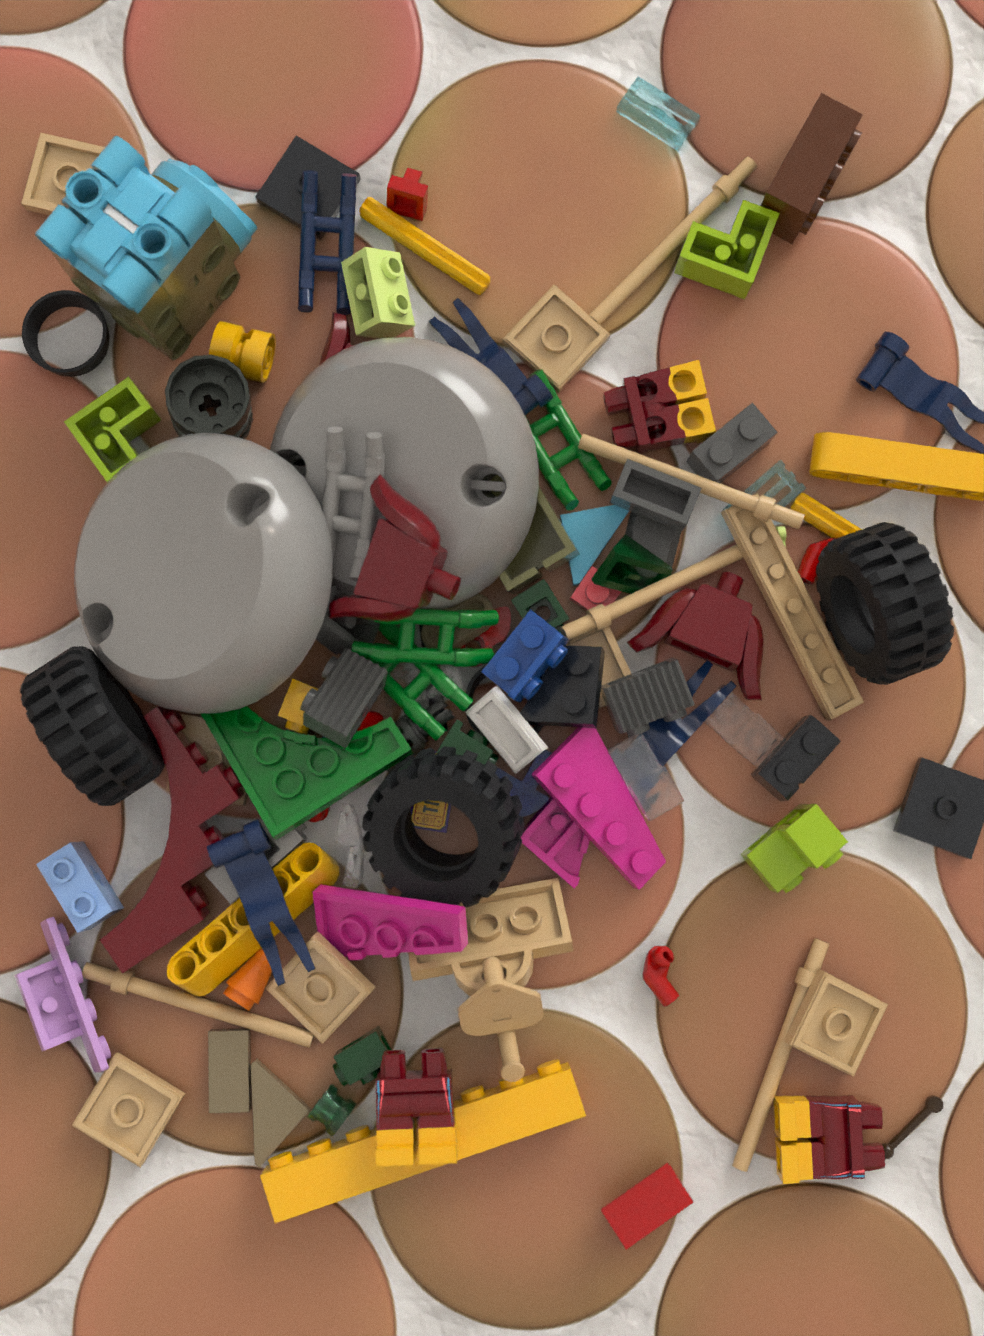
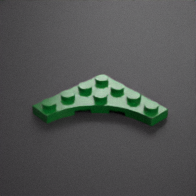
(296, 773)

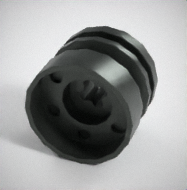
(207, 383)

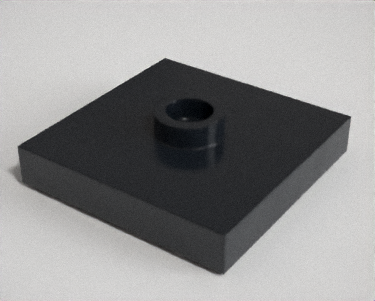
(283, 187)
(942, 808)

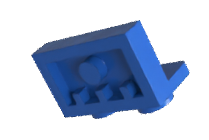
(526, 656)

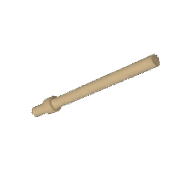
(722, 192)
(763, 507)
(601, 616)
(126, 982)
(778, 1059)

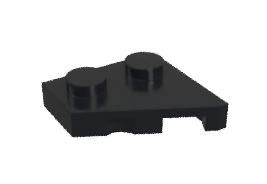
(569, 691)

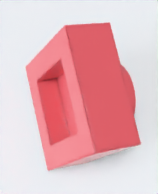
(590, 595)

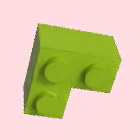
(730, 259)
(111, 424)
(794, 844)

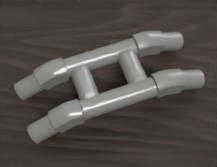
(338, 482)

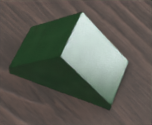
(630, 567)

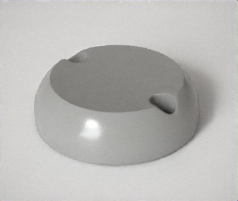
(444, 436)
(204, 573)

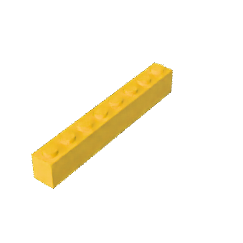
(482, 1120)

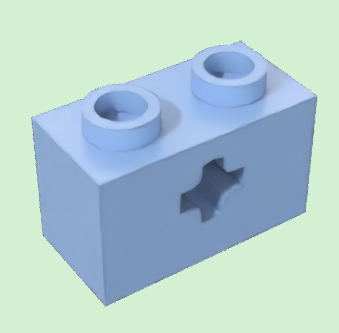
(80, 886)

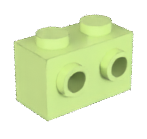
(377, 293)

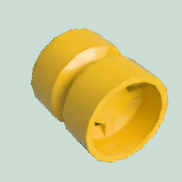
(248, 351)

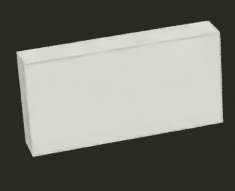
(506, 729)

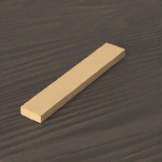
(794, 612)

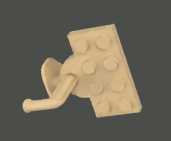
(503, 940)

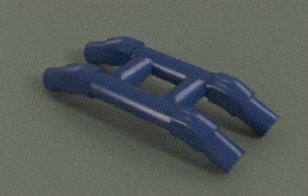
(310, 225)

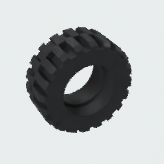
(884, 603)
(91, 726)
(414, 865)

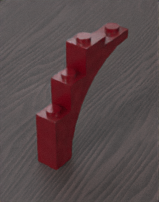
(196, 795)

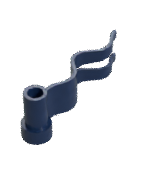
(917, 389)
(527, 392)
(668, 737)
(259, 892)

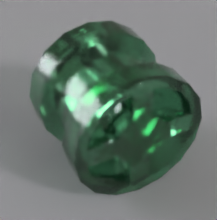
(331, 1110)

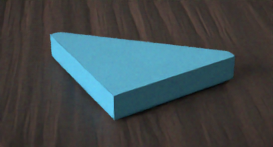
(590, 534)

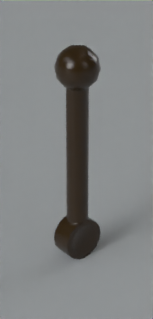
(933, 1104)

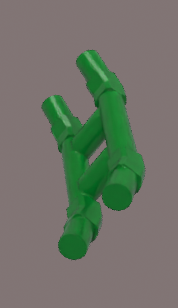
(550, 465)
(444, 653)
(407, 696)

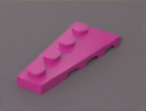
(597, 800)
(387, 925)

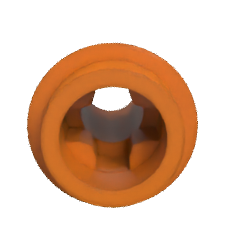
(250, 981)

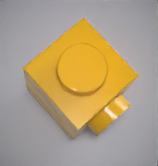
(291, 706)

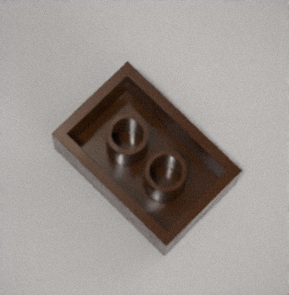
(812, 166)

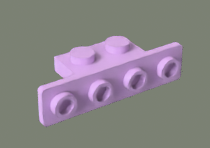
(56, 1000)

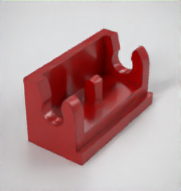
(647, 1205)

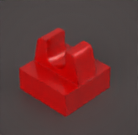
(407, 195)

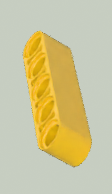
(898, 465)
(231, 929)

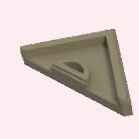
(275, 1111)

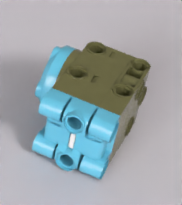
(149, 244)

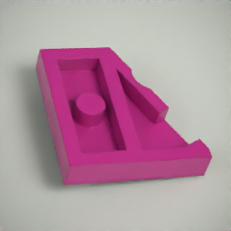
(556, 841)

